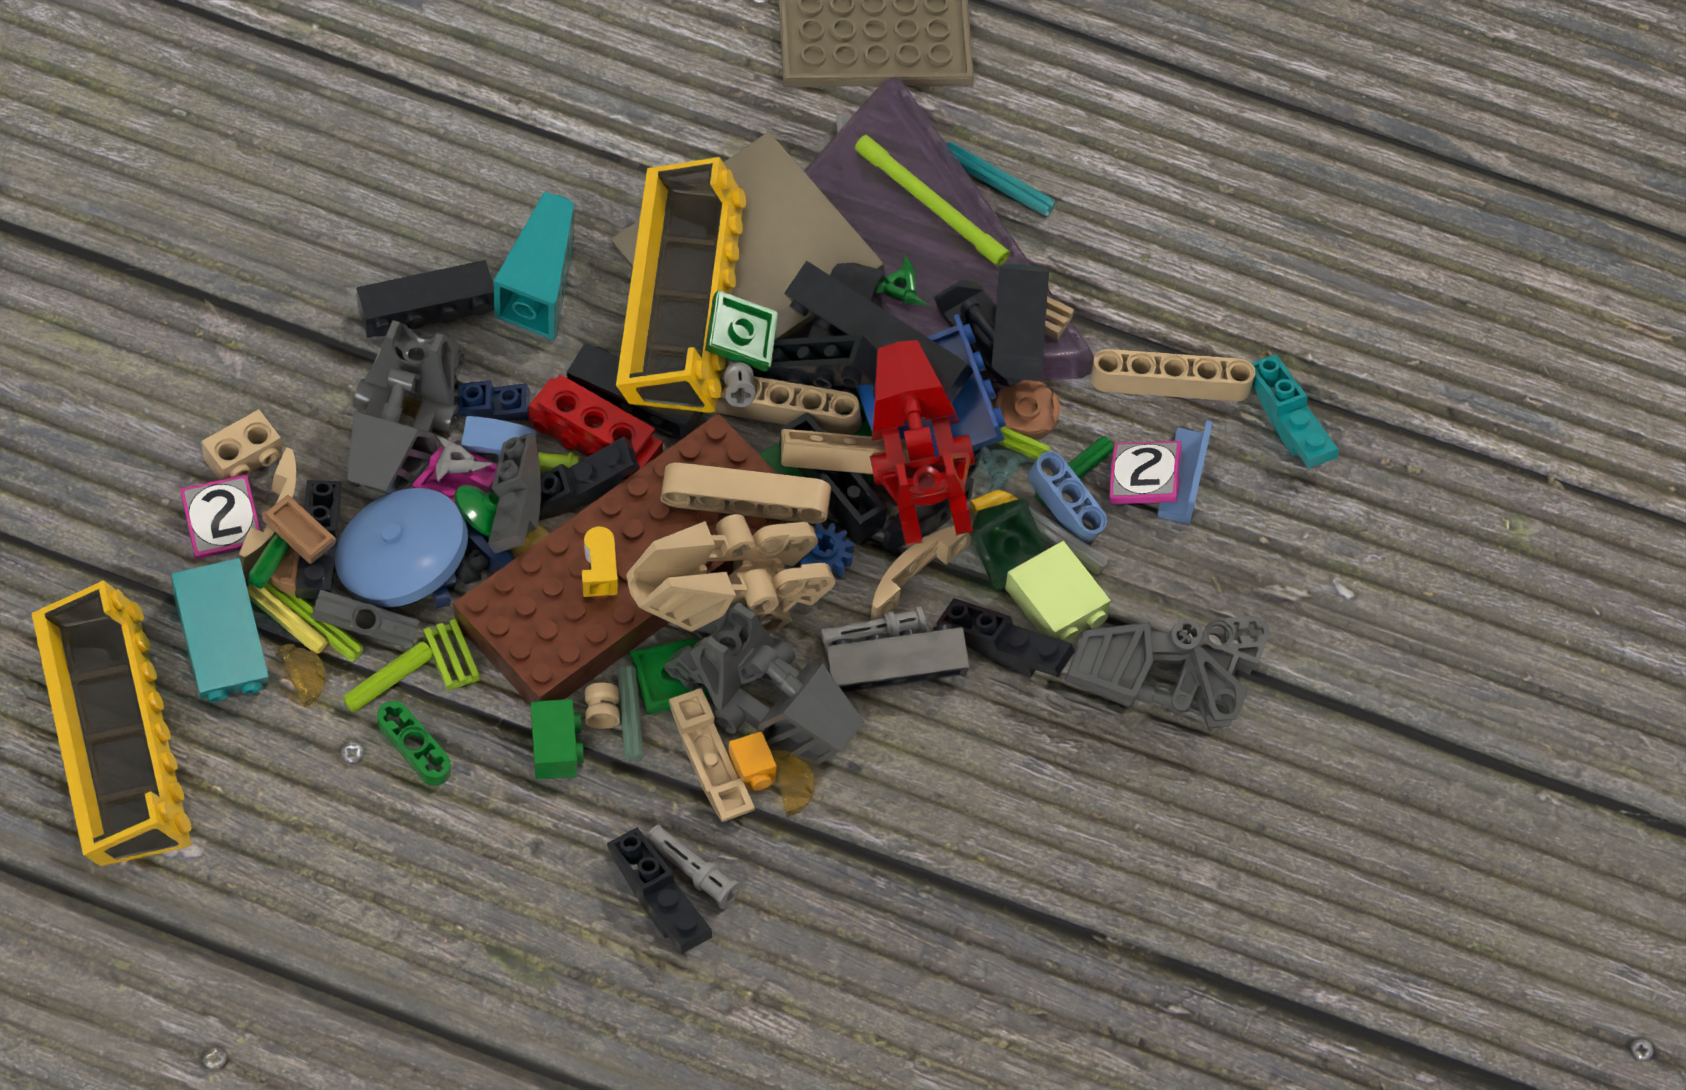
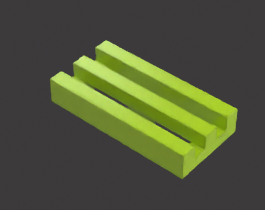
(442, 631)

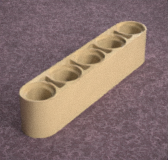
(1186, 383)
(798, 401)
(745, 493)

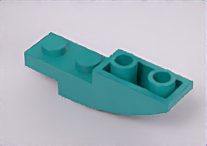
(1288, 412)

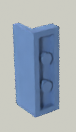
(1193, 456)

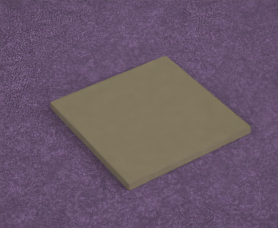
(873, 41)
(782, 228)

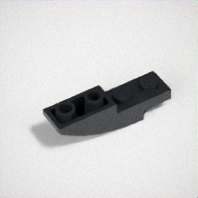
(586, 481)
(323, 504)
(929, 516)
(1005, 643)
(657, 891)

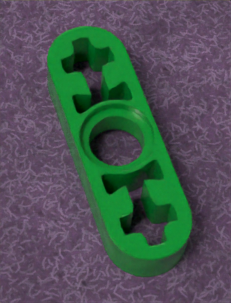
(414, 758)

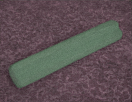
(630, 713)

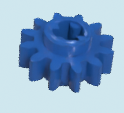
(836, 547)

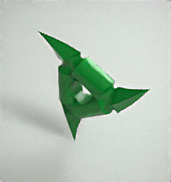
(906, 276)

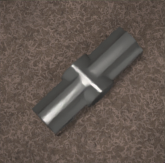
(343, 611)

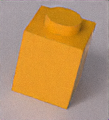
(753, 761)

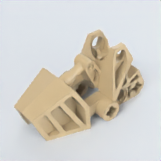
(674, 582)

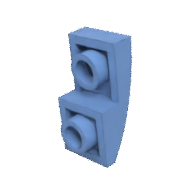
(488, 434)

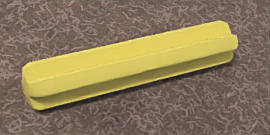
(287, 619)

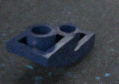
(492, 402)
(480, 542)

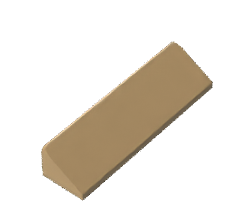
(831, 451)

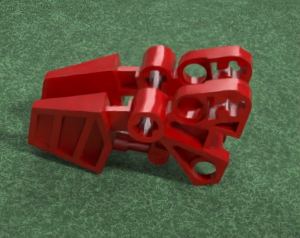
(907, 392)

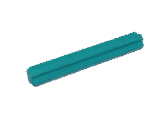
(1003, 181)

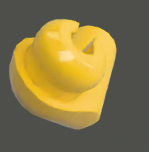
(990, 499)

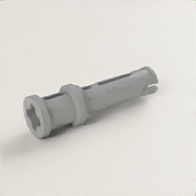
(740, 382)
(889, 625)
(704, 875)

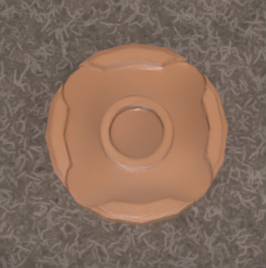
(1029, 408)

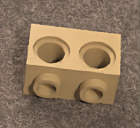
(238, 442)

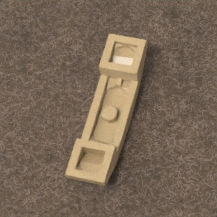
(283, 484)
(941, 544)
(709, 756)

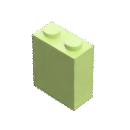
(1058, 594)

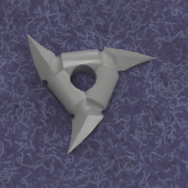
(464, 461)

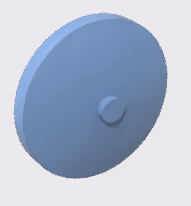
(401, 547)

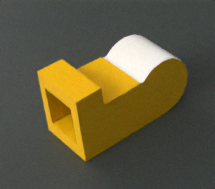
(600, 553)

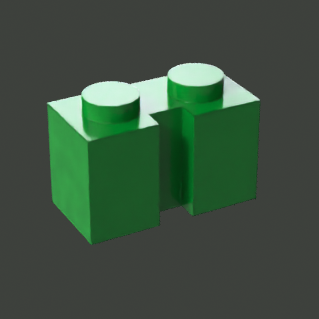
(554, 739)

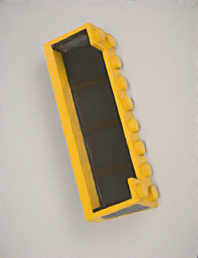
(680, 261)
(111, 726)

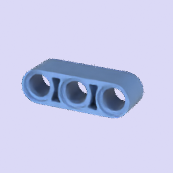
(1066, 481)

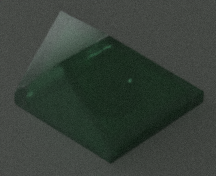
(1005, 539)

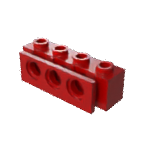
(588, 421)

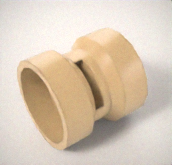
(602, 706)

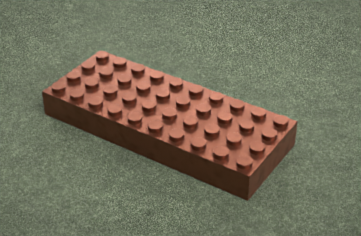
(533, 609)

